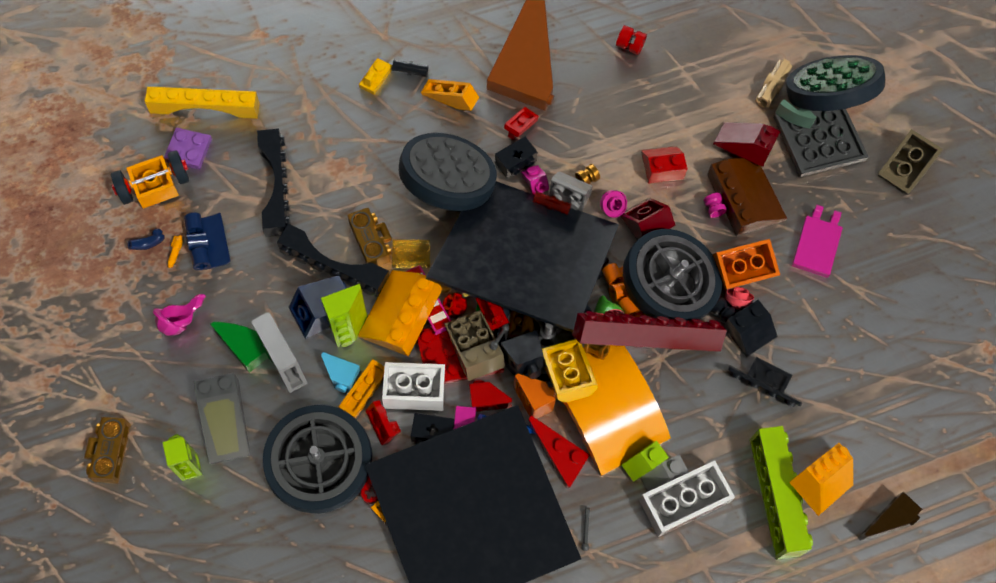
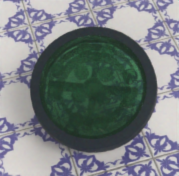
(835, 83)

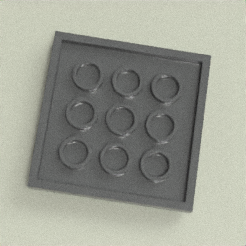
(826, 145)

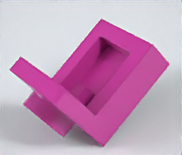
(536, 179)

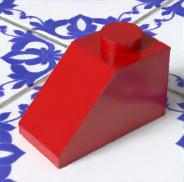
(488, 397)

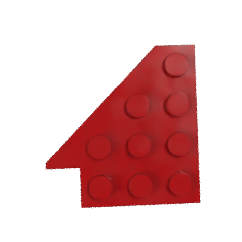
(439, 350)

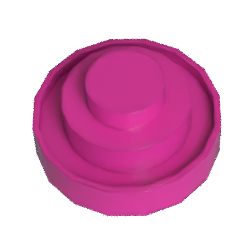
(613, 203)

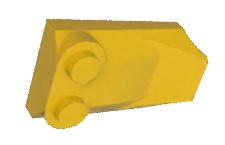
(569, 371)

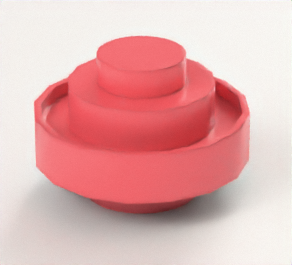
(739, 297)

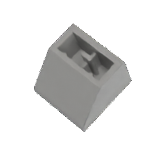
(570, 190)

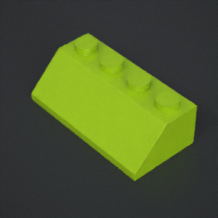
(345, 314)

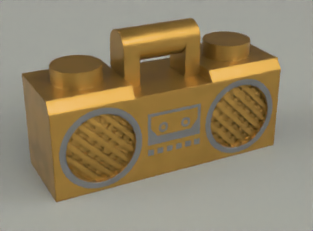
(365, 231)
(110, 450)

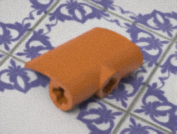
(617, 290)

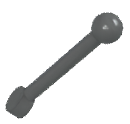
(494, 345)
(585, 546)

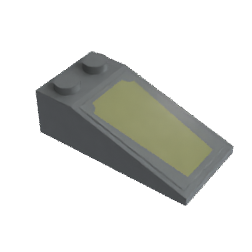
(222, 418)

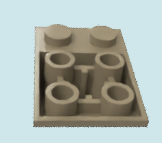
(471, 342)

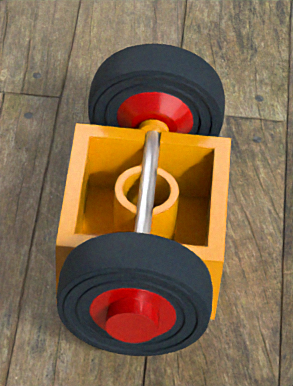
(151, 180)

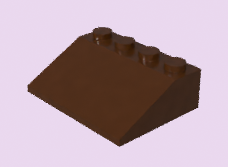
(746, 195)

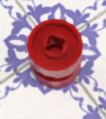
(625, 38)

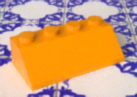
(825, 479)

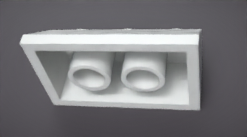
(413, 386)

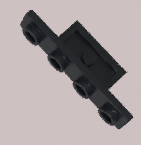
(768, 377)

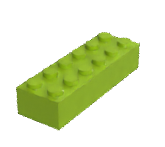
(780, 499)

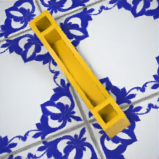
(168, 100)

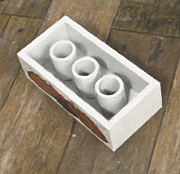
(686, 498)

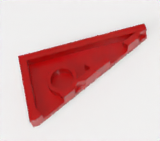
(565, 455)

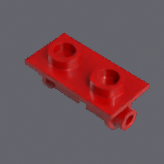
(493, 314)

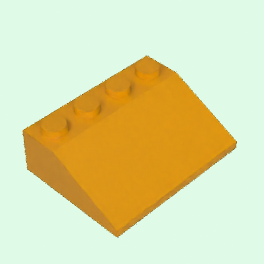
(400, 311)

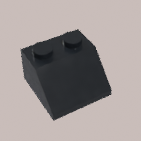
(751, 328)

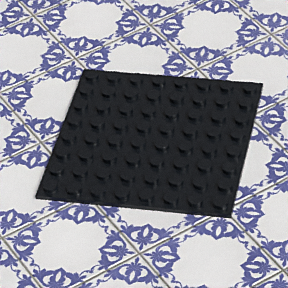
(525, 256)
(473, 506)

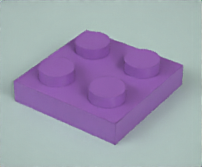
(190, 146)

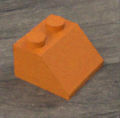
(534, 395)

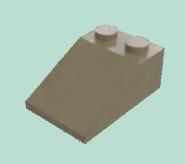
(910, 161)

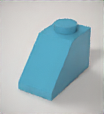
(341, 372)

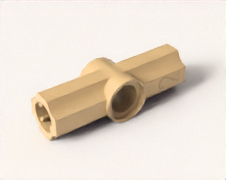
(773, 83)

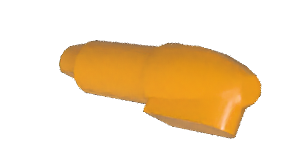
(176, 247)

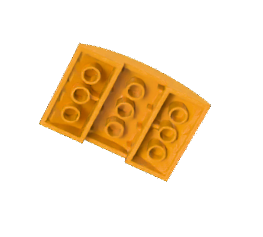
(619, 414)

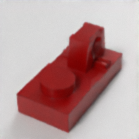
(520, 122)
(378, 417)

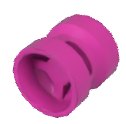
(715, 205)

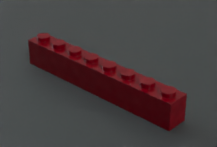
(648, 332)

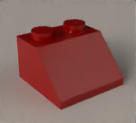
(664, 164)

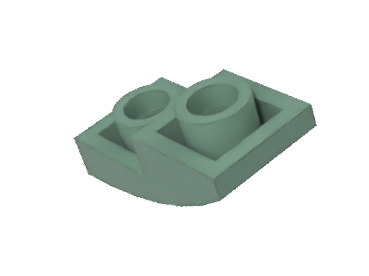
(800, 117)

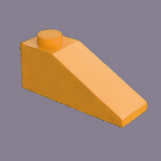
(452, 93)

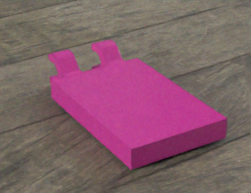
(818, 243)

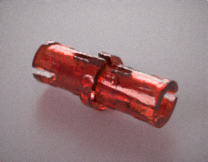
(552, 202)

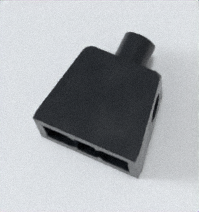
(524, 354)

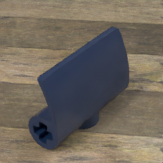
(206, 241)

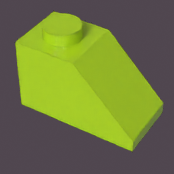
(645, 461)

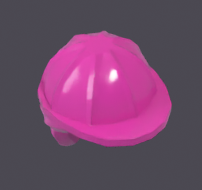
(175, 318)

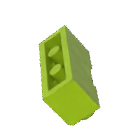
(182, 458)

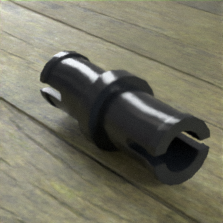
(410, 68)

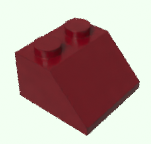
(648, 217)

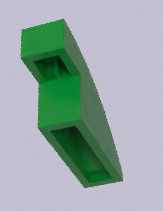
(243, 343)

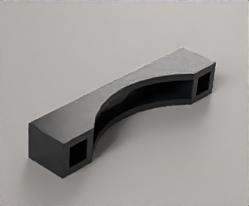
(275, 213)
(369, 276)

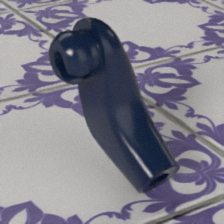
(147, 242)

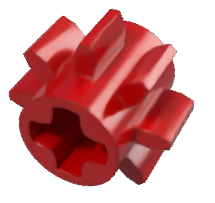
(454, 304)

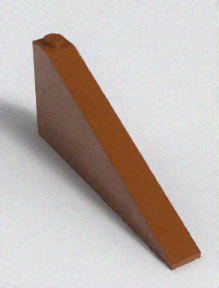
(524, 62)

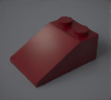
(748, 140)

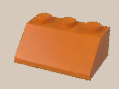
(746, 264)

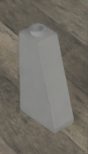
(279, 352)

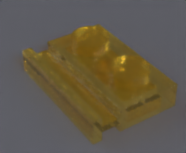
(411, 253)

